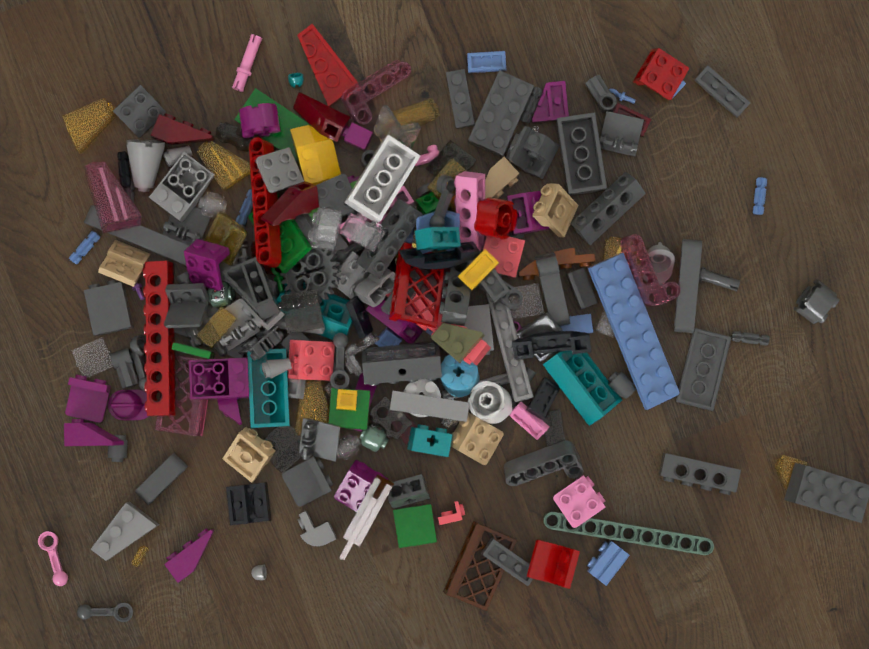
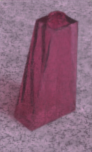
(110, 200)

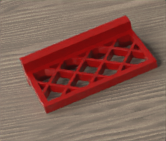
(401, 287)

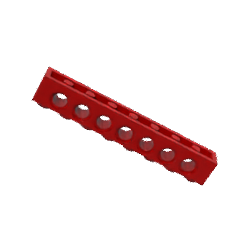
(166, 366)

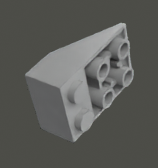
(182, 187)

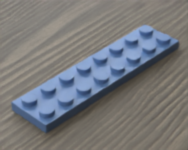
(634, 331)

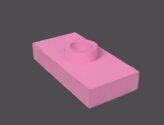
(528, 421)

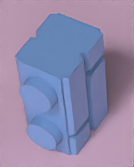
(607, 562)

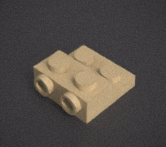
(555, 209)
(249, 453)

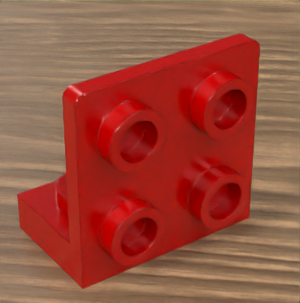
(661, 73)
(553, 563)

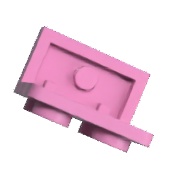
(579, 501)

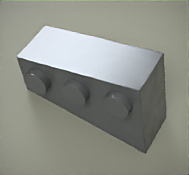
(252, 284)

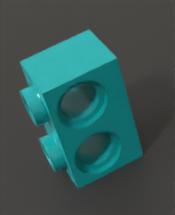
(437, 238)

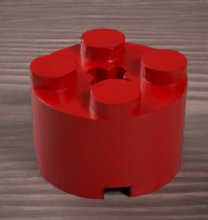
(495, 218)

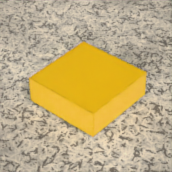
(346, 399)

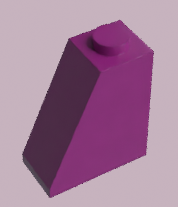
(406, 330)

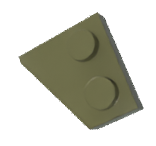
(456, 340)

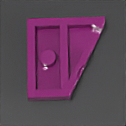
(552, 103)

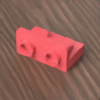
(448, 516)

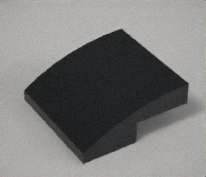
(248, 503)

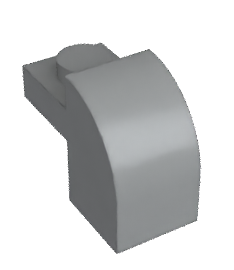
(317, 535)

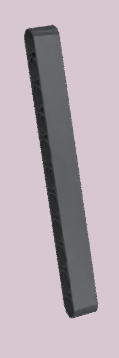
(158, 244)

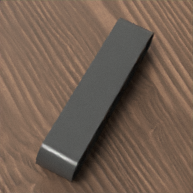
(688, 283)

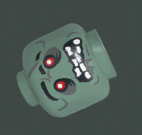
(223, 297)
(374, 437)

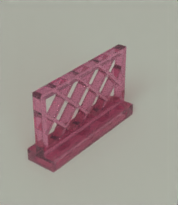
(197, 412)

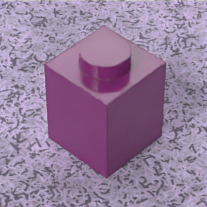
(357, 136)

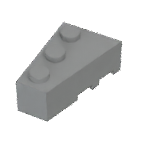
(123, 531)

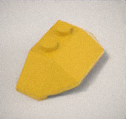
(315, 155)

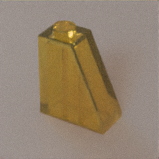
(421, 112)
(88, 123)
(223, 164)
(312, 406)

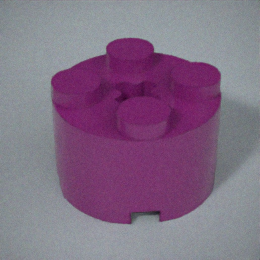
(259, 120)

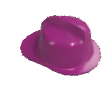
(128, 405)

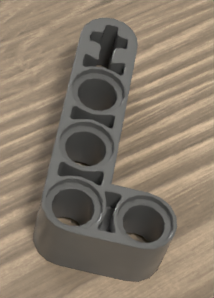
(552, 288)
(543, 462)

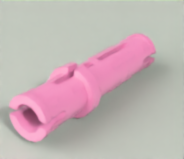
(247, 62)

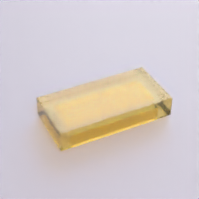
(216, 327)

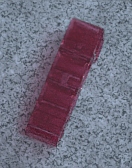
(377, 88)
(646, 268)

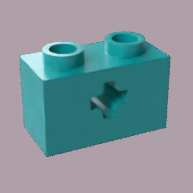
(440, 445)

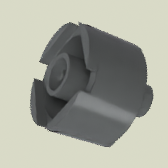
(816, 302)

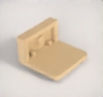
(476, 439)

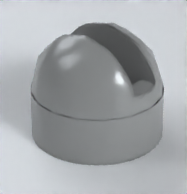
(259, 572)

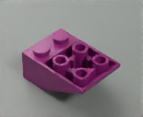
(524, 205)
(219, 378)

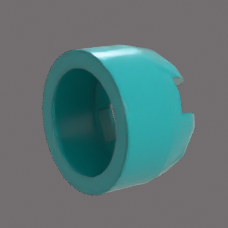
(295, 79)

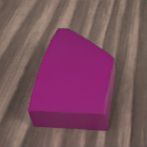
(230, 409)

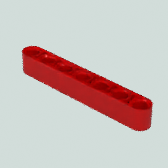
(266, 235)

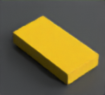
(478, 269)

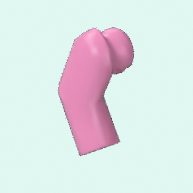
(428, 157)

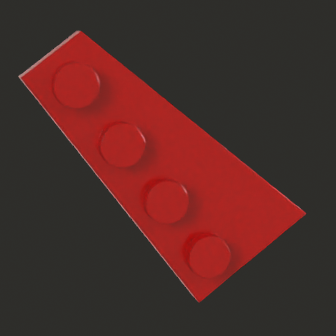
(327, 67)

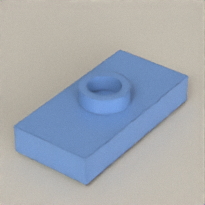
(486, 61)

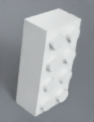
(382, 179)

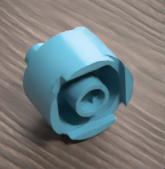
(461, 385)

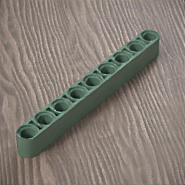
(636, 537)

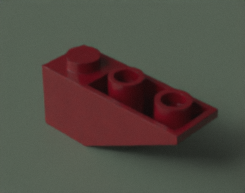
(321, 117)
(176, 133)
(295, 201)

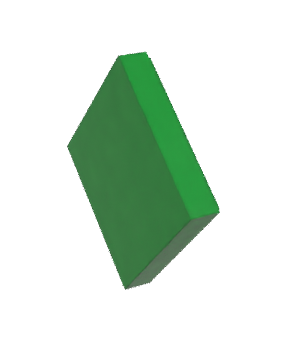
(193, 350)
(348, 418)
(414, 526)

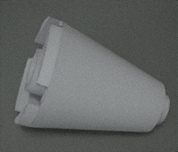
(144, 162)

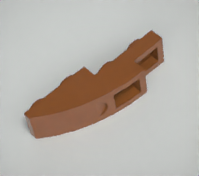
(565, 259)

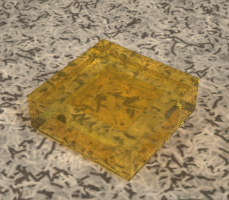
(140, 555)

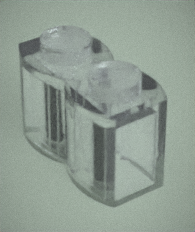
(326, 228)
(363, 232)

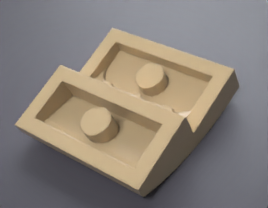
(124, 263)

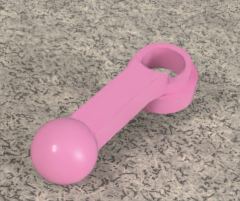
(60, 577)

